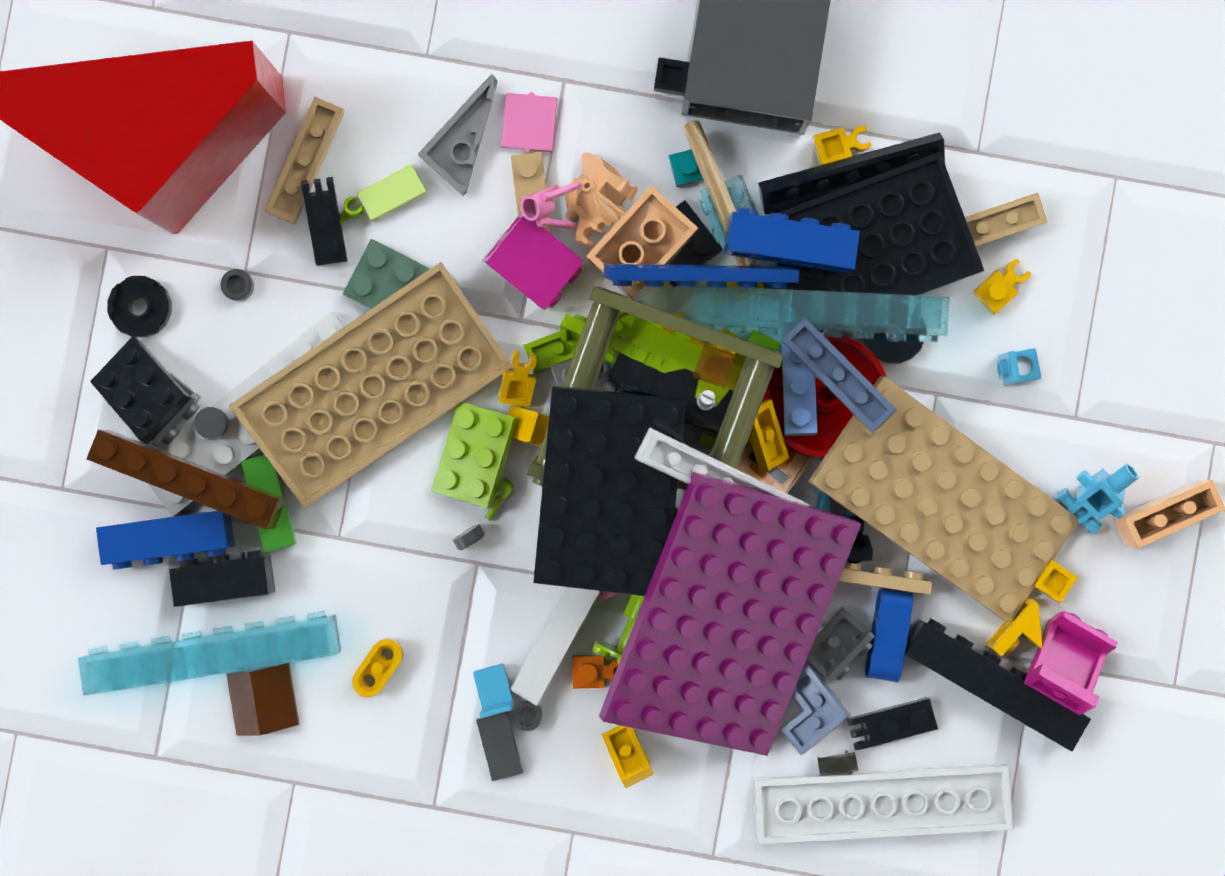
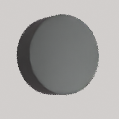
(237, 285)
(211, 423)
(468, 537)

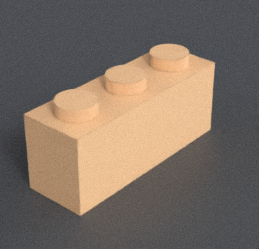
(1169, 513)

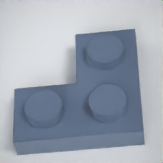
(821, 712)

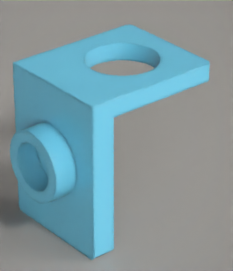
(1008, 367)
(493, 690)

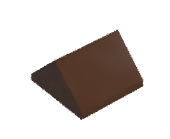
(262, 699)

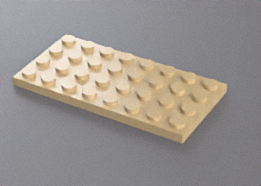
(371, 385)
(946, 502)

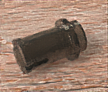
(837, 764)

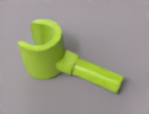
(346, 214)
(504, 490)

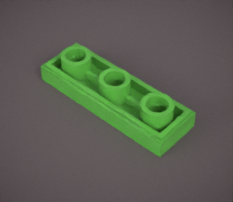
(262, 474)

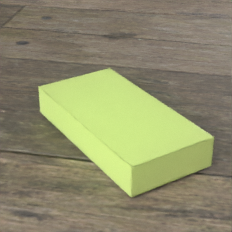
(391, 193)

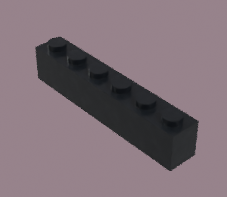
(993, 683)

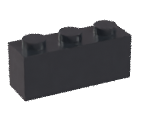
(222, 579)

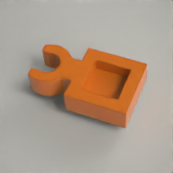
(591, 671)

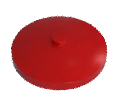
(831, 413)

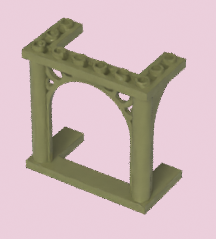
(745, 398)

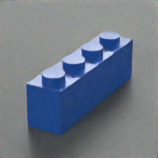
(791, 242)
(165, 537)

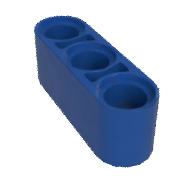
(891, 630)

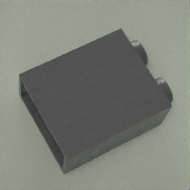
(756, 62)

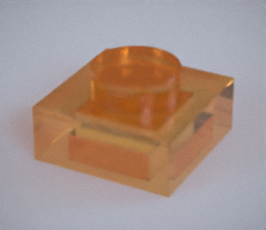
(714, 366)

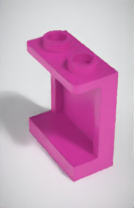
(534, 262)
(1070, 662)

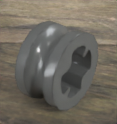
(536, 718)

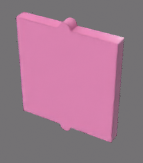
(529, 122)

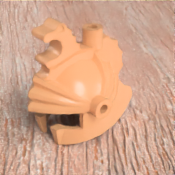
(599, 198)

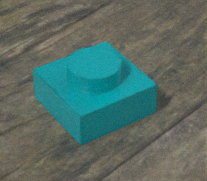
(684, 168)

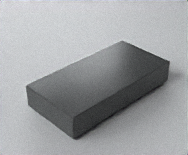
(499, 746)

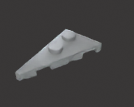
(457, 143)

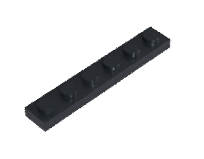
(818, 181)

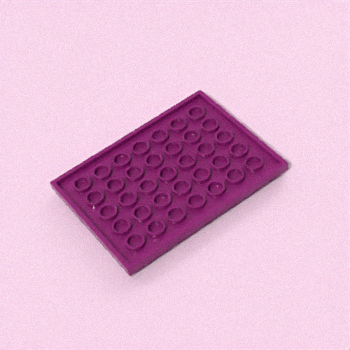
(729, 616)

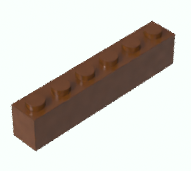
(186, 479)

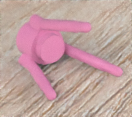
(541, 205)

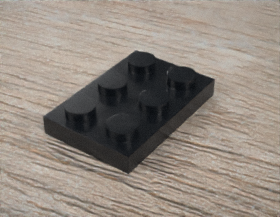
(140, 390)

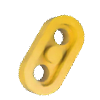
(378, 666)

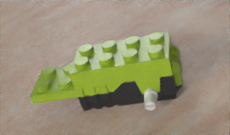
(662, 366)

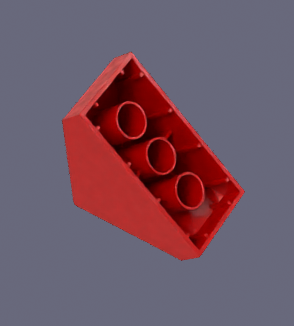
(150, 124)

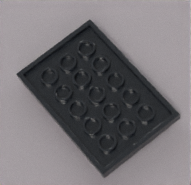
(908, 236)
(599, 505)

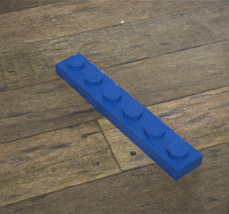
(686, 275)

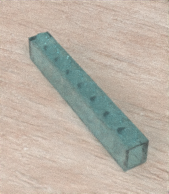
(823, 309)
(209, 654)

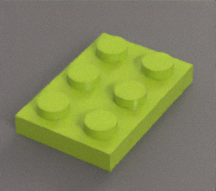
(474, 455)

